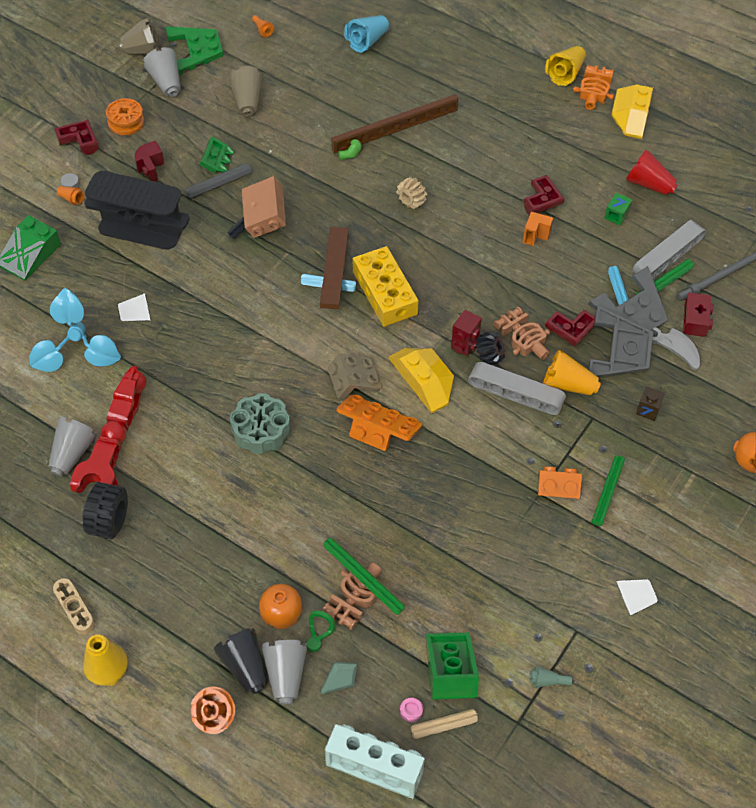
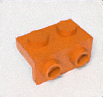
(559, 484)

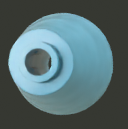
(365, 31)

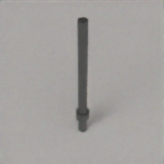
(696, 287)

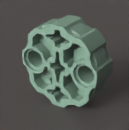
(251, 412)

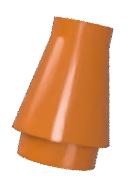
(71, 194)

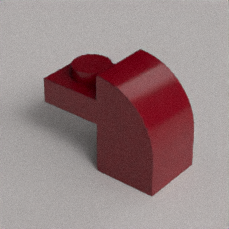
(147, 158)

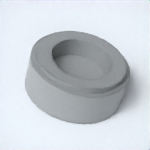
(70, 180)

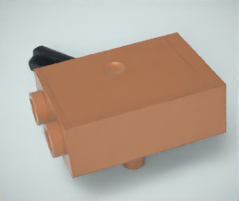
(262, 209)

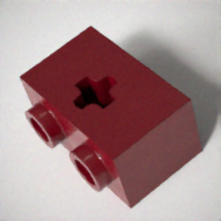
(697, 314)

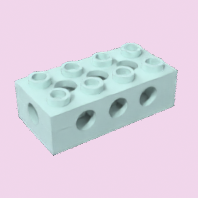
(374, 760)

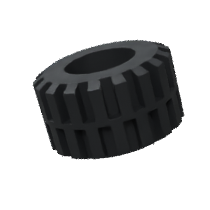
(105, 510)

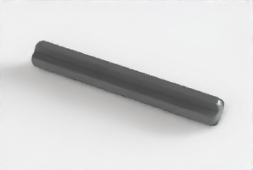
(218, 180)

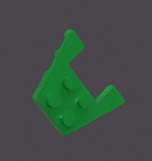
(202, 45)

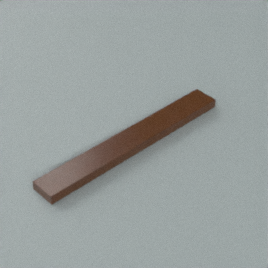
(395, 123)

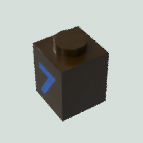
(650, 403)

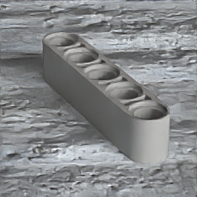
(671, 249)
(517, 388)

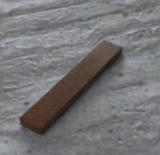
(334, 268)

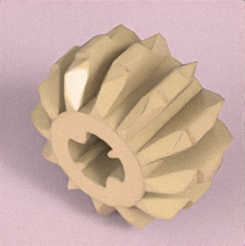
(411, 193)

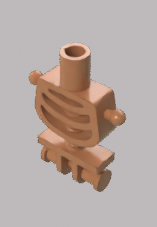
(530, 333)
(353, 598)

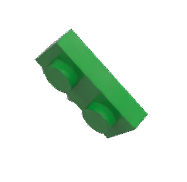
(215, 155)

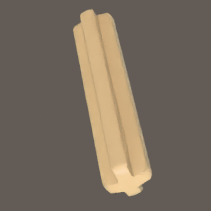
(444, 723)

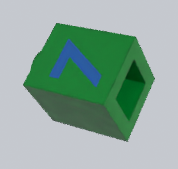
(618, 209)

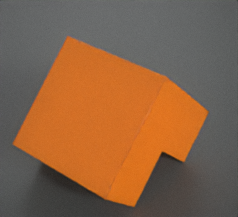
(537, 227)

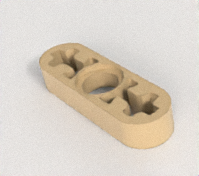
(73, 615)

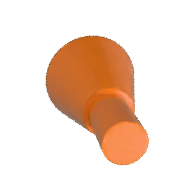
(264, 27)

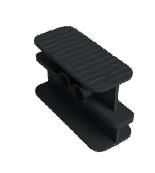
(136, 209)

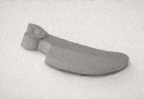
(679, 345)

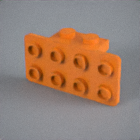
(375, 423)

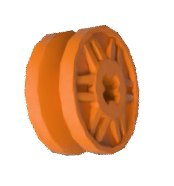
(125, 116)

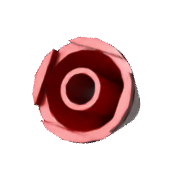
(652, 175)

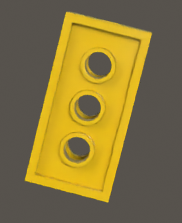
(385, 286)

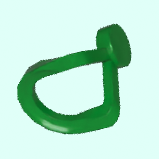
(314, 643)

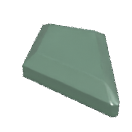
(340, 676)

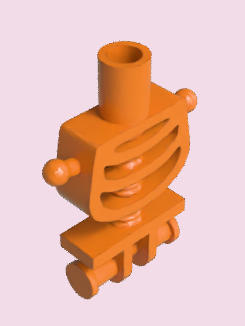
(595, 86)

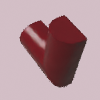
(79, 132)
(546, 197)
(570, 330)

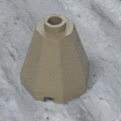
(140, 39)

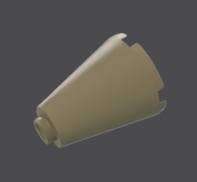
(246, 88)

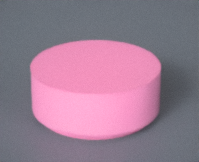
(411, 709)

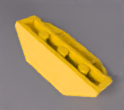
(631, 109)
(425, 375)

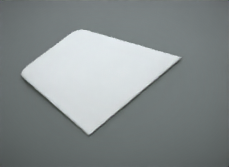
(134, 309)
(637, 594)

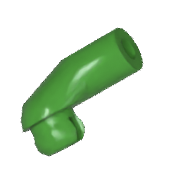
(352, 152)

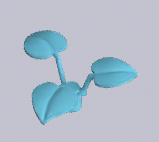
(65, 309)

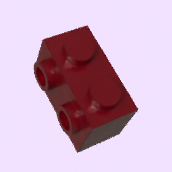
(465, 333)

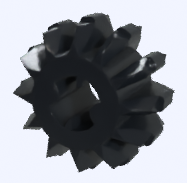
(490, 348)

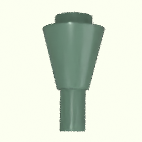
(543, 677)

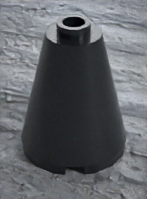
(244, 660)

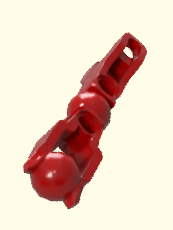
(113, 433)

